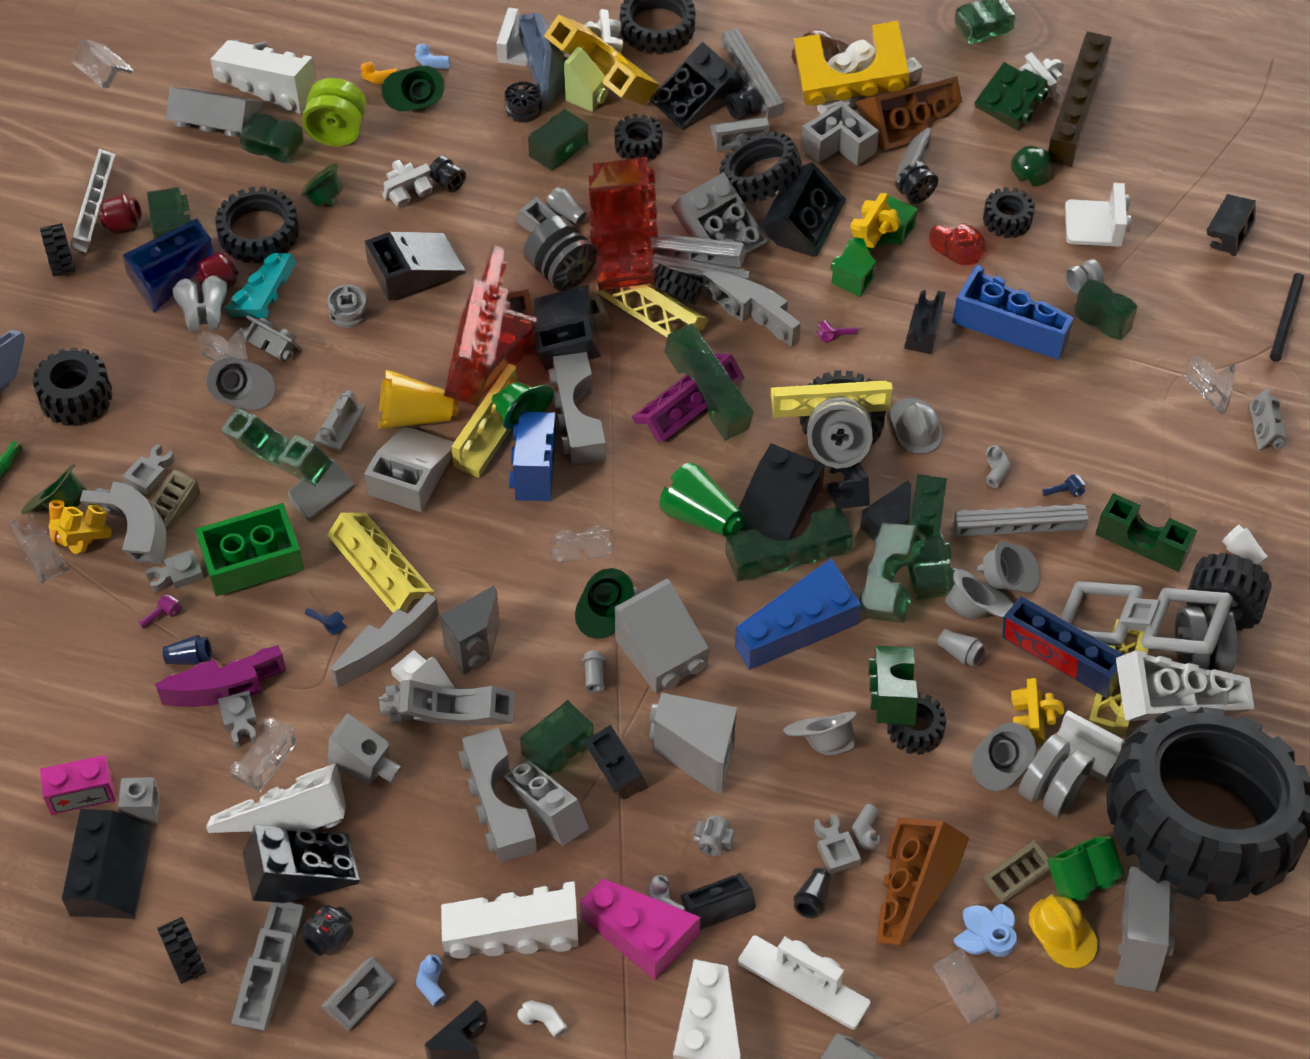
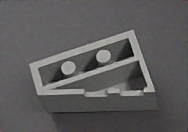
(1146, 930)

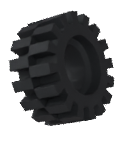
(638, 127)
(1008, 223)
(57, 249)
(677, 284)
(921, 739)
(181, 950)

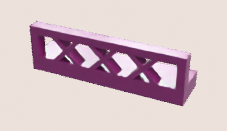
(680, 402)

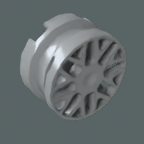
(347, 306)

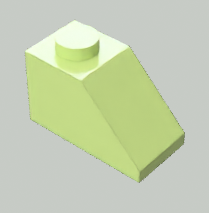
(583, 81)

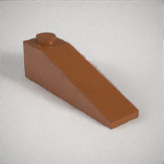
(909, 111)
(922, 864)

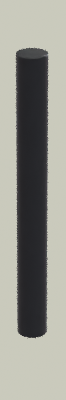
(1287, 316)

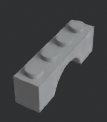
(583, 434)
(508, 827)

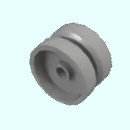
(842, 449)
(1056, 775)

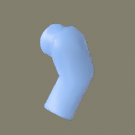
(425, 58)
(428, 978)

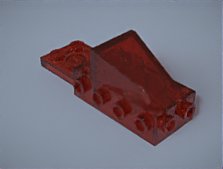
(623, 222)
(486, 336)

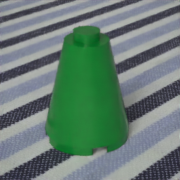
(700, 502)

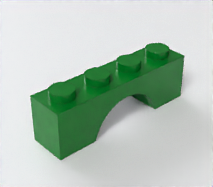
(856, 266)

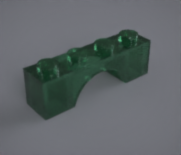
(724, 401)
(293, 455)
(757, 555)

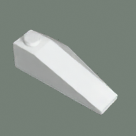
(308, 804)

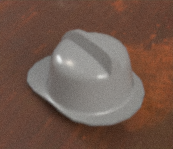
(240, 383)
(916, 425)
(1010, 568)
(975, 598)
(826, 734)
(1003, 756)

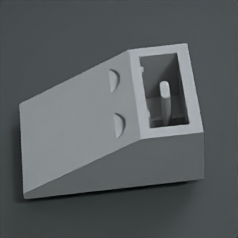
(718, 214)
(408, 468)

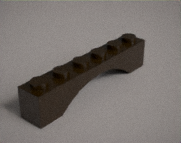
(1078, 98)

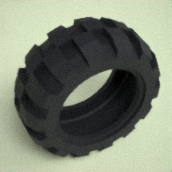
(1192, 852)

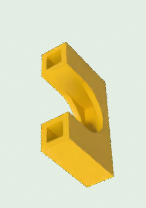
(620, 73)
(824, 84)

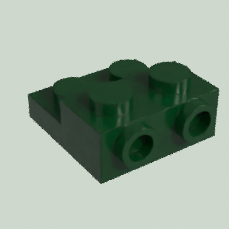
(1013, 95)

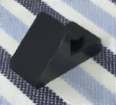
(453, 1039)

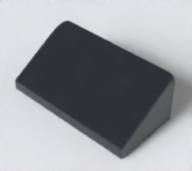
(720, 900)

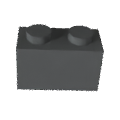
(472, 630)

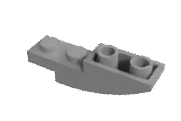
(746, 299)

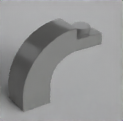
(145, 531)
(456, 706)

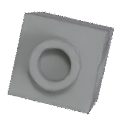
(140, 799)

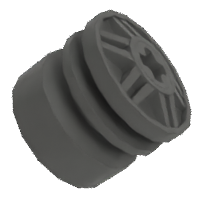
(560, 253)

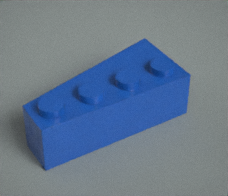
(1011, 315)
(798, 617)

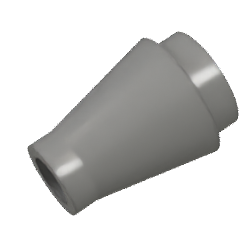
(565, 205)
(963, 647)

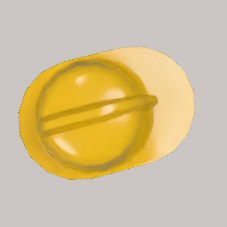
(1063, 931)

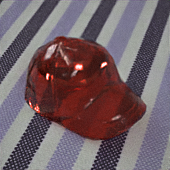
(959, 244)

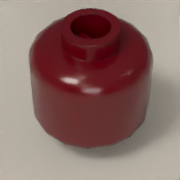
(120, 213)
(218, 266)

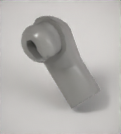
(659, 890)

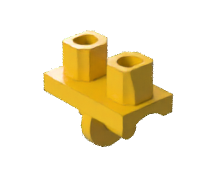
(877, 220)
(80, 530)
(1032, 699)

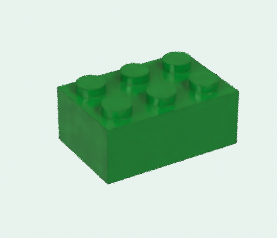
(249, 549)

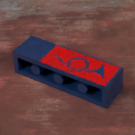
(1062, 646)

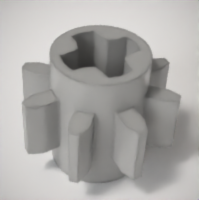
(390, 704)
(713, 835)

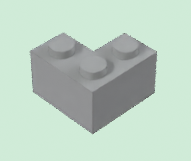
(839, 131)

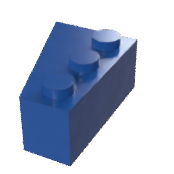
(533, 456)

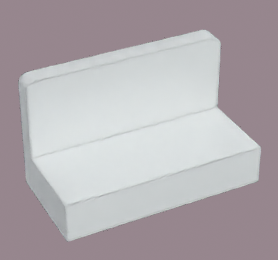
(509, 43)
(1093, 740)

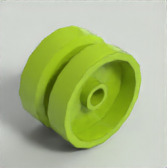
(334, 112)

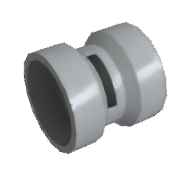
(1078, 276)

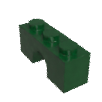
(1124, 526)
(892, 685)

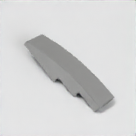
(377, 646)
(268, 966)

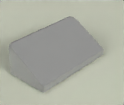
(915, 151)
(313, 500)
(358, 993)

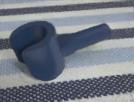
(1073, 483)
(332, 624)

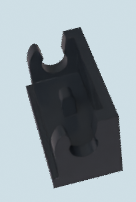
(1232, 223)
(925, 323)
(852, 490)
(615, 762)

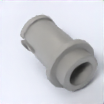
(594, 677)

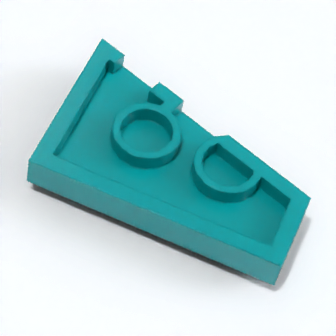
(262, 287)

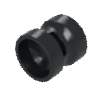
(744, 102)
(444, 171)

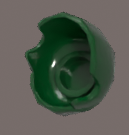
(1033, 165)

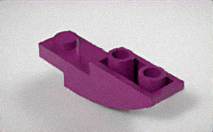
(208, 683)

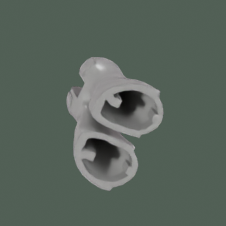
(197, 313)

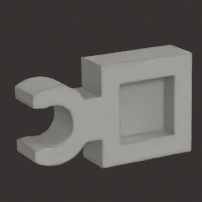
(148, 473)
(179, 570)
(238, 716)
(836, 849)

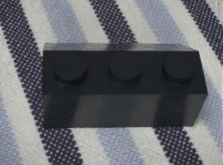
(804, 212)
(106, 865)

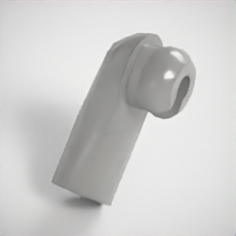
(999, 464)
(863, 828)

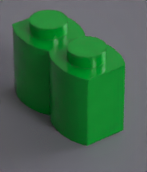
(1086, 867)

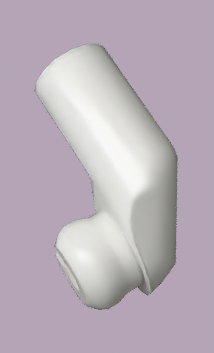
(545, 1013)

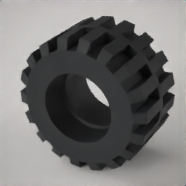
(71, 369)
(1238, 577)

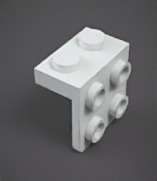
(1098, 221)

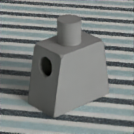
(361, 752)

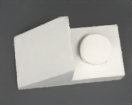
(418, 669)

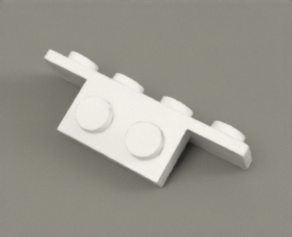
(806, 977)

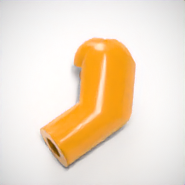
(374, 76)
(55, 512)

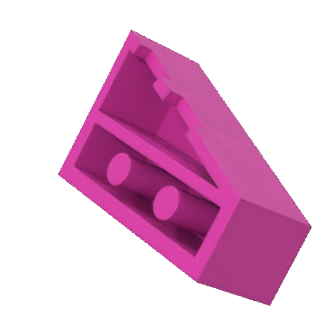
(639, 925)

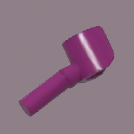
(829, 333)
(165, 604)

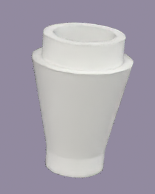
(1243, 543)

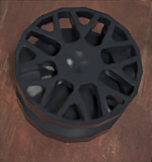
(523, 104)
(917, 182)

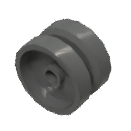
(1193, 624)

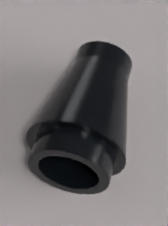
(812, 896)

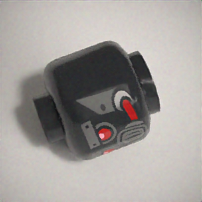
(328, 930)

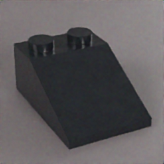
(780, 493)

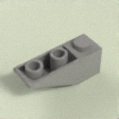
(548, 802)

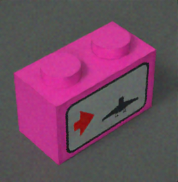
(77, 785)

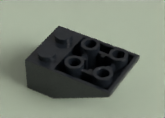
(697, 87)
(411, 261)
(565, 325)
(297, 863)

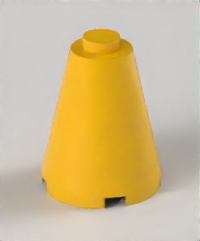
(412, 402)

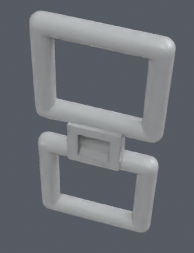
(1149, 614)

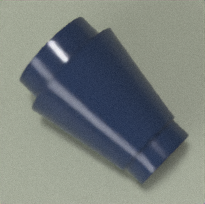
(188, 651)

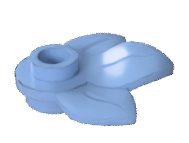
(984, 928)

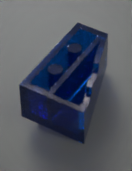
(166, 261)

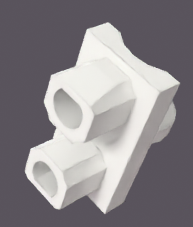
(607, 30)
(1050, 72)
(405, 178)

